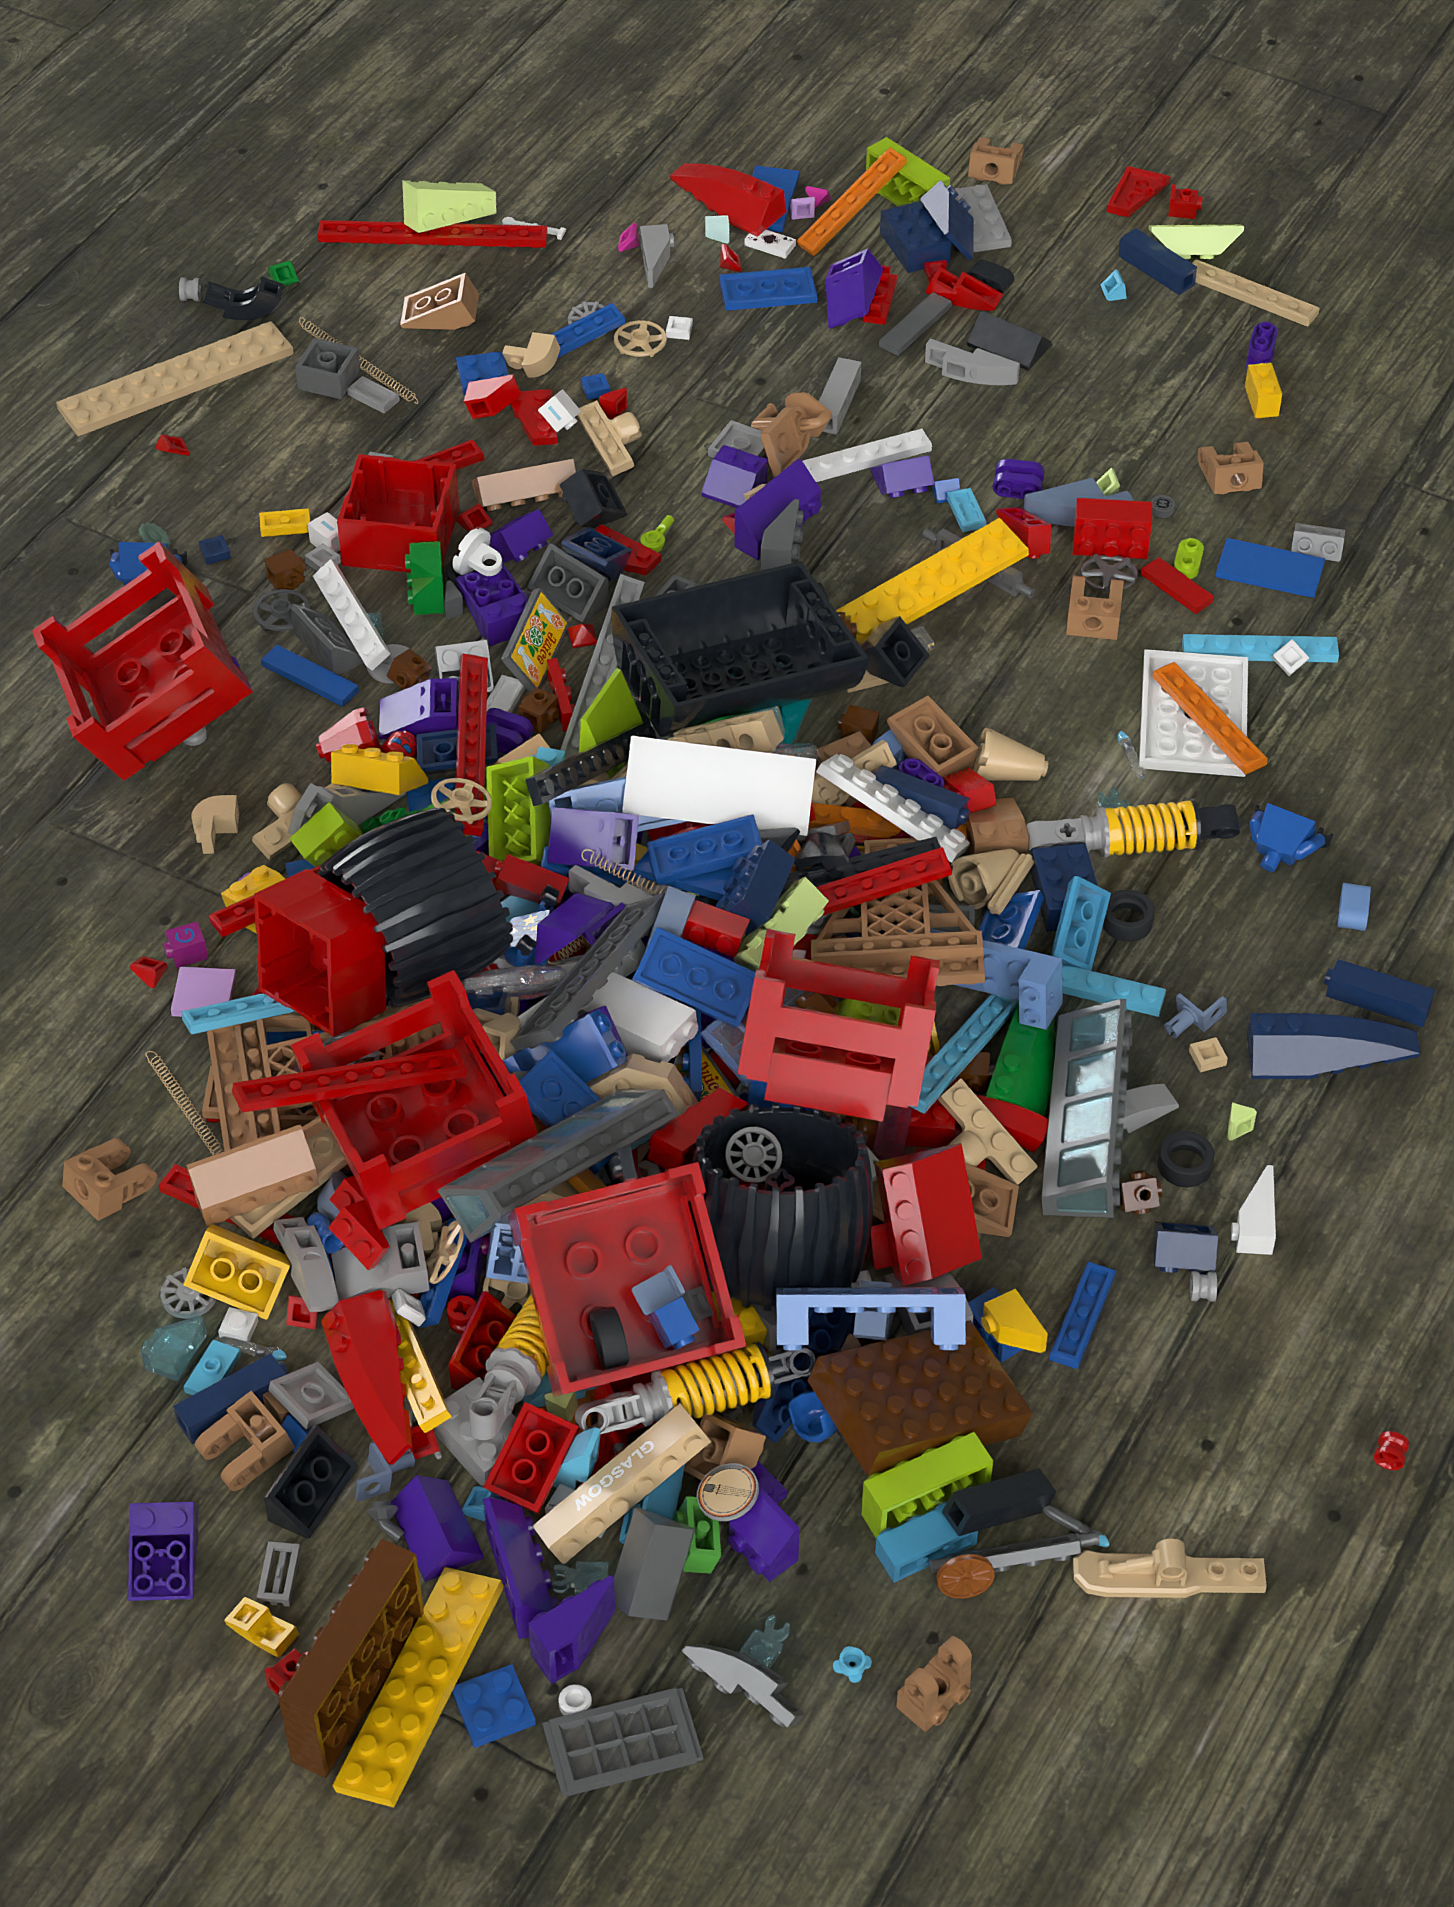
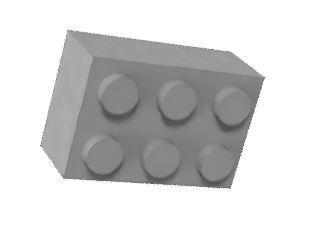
(474, 1454)

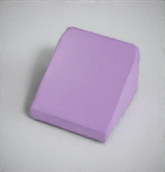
(802, 208)

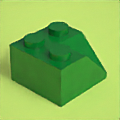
(425, 578)

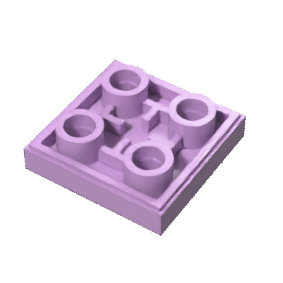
(202, 988)

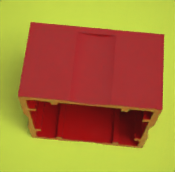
(394, 506)
(319, 952)

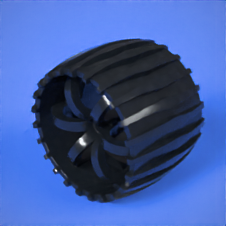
(426, 898)
(807, 1219)

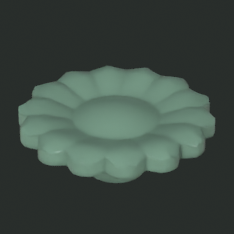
(153, 534)

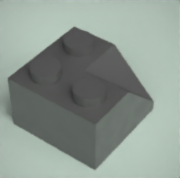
(327, 368)

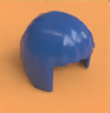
(810, 1418)

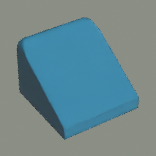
(474, 1505)

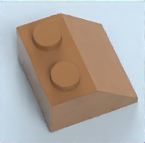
(729, 1444)

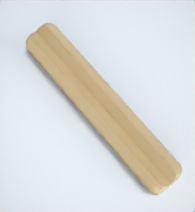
(1010, 884)

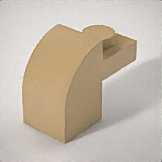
(536, 358)
(215, 816)
(500, 1030)
(429, 1225)

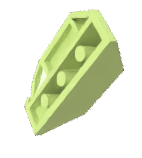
(1196, 239)

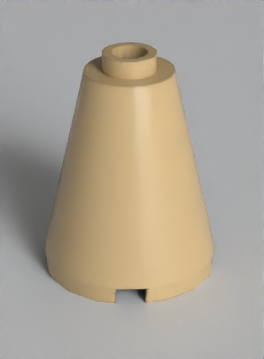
(1007, 759)
(980, 875)

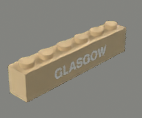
(621, 1484)

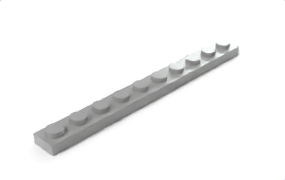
(602, 663)

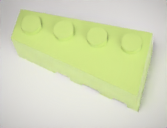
(444, 204)
(792, 914)

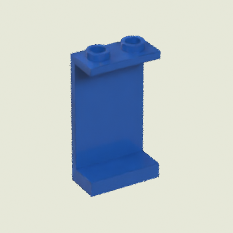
(585, 1048)

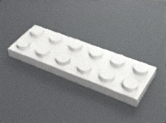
(887, 803)

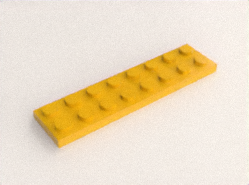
(937, 578)
(418, 1687)

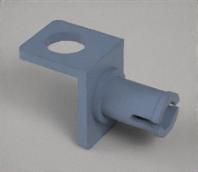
(1190, 1014)
(658, 1291)
(383, 1473)

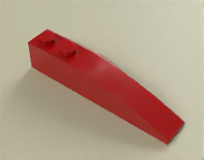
(743, 198)
(365, 1352)

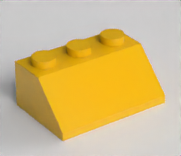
(376, 770)
(238, 1271)

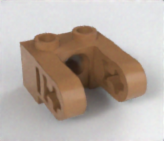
(1006, 159)
(1231, 472)
(1094, 615)
(96, 1187)
(248, 1419)
(945, 1673)

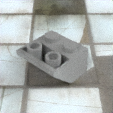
(449, 658)

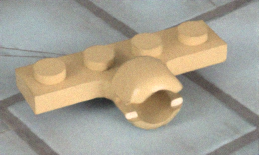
(610, 435)
(275, 837)
(984, 1135)

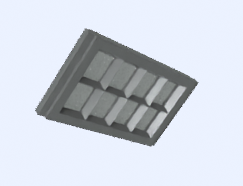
(622, 1741)

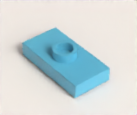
(966, 509)
(213, 1366)

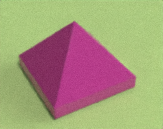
(820, 195)
(629, 238)

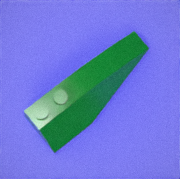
(1025, 1067)

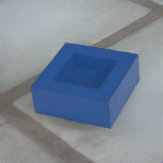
(595, 386)

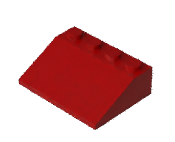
(928, 1213)

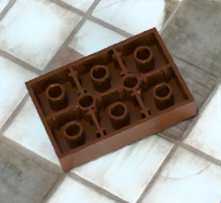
(912, 1397)
(351, 1658)

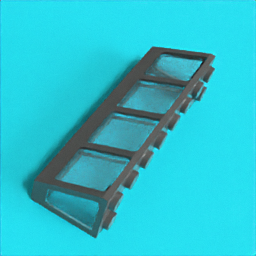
(1087, 1111)
(555, 1156)

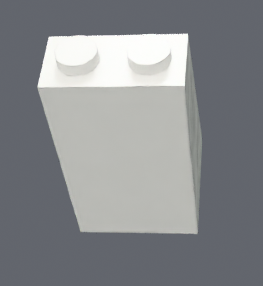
(645, 1019)

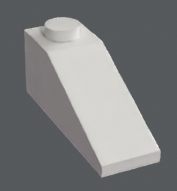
(1256, 1218)

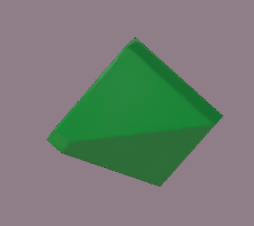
(283, 273)

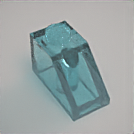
(173, 1347)

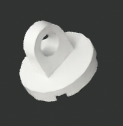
(474, 552)

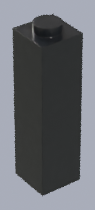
(998, 1502)

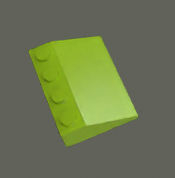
(609, 715)

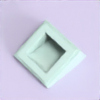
(717, 228)

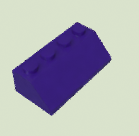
(770, 502)
(518, 1562)

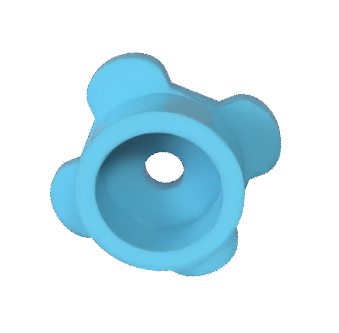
(852, 1655)

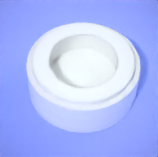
(574, 1699)

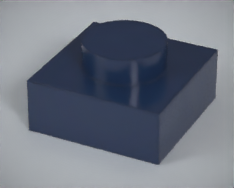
(214, 549)

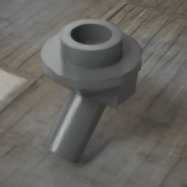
(382, 1513)

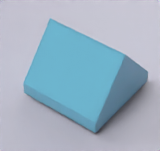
(1114, 287)

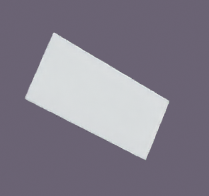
(717, 784)

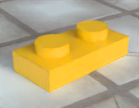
(284, 522)

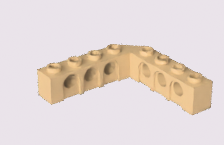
(732, 734)
(645, 1074)

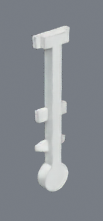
(559, 232)

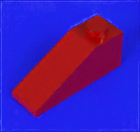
(1029, 529)

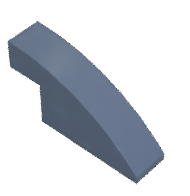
(1059, 503)
(673, 912)
(871, 1323)

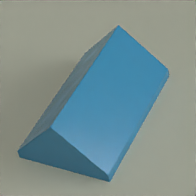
(1080, 923)

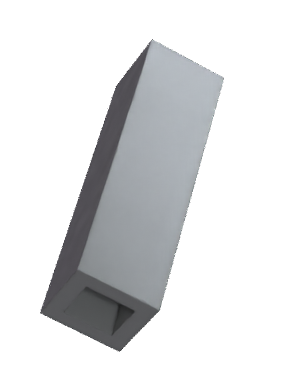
(840, 391)

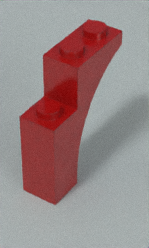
(523, 878)
(356, 1226)

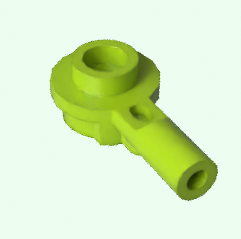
(655, 539)

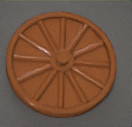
(965, 1576)

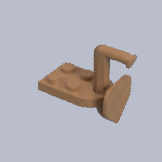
(790, 431)

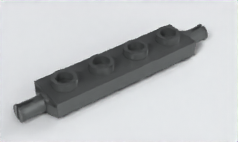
(1008, 579)
(1028, 1552)

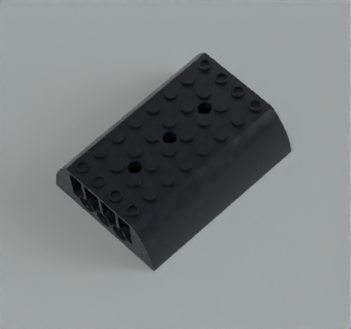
(736, 629)

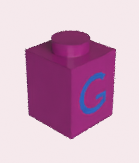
(185, 945)

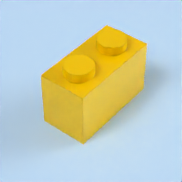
(1263, 390)

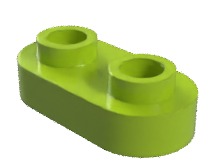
(1189, 557)

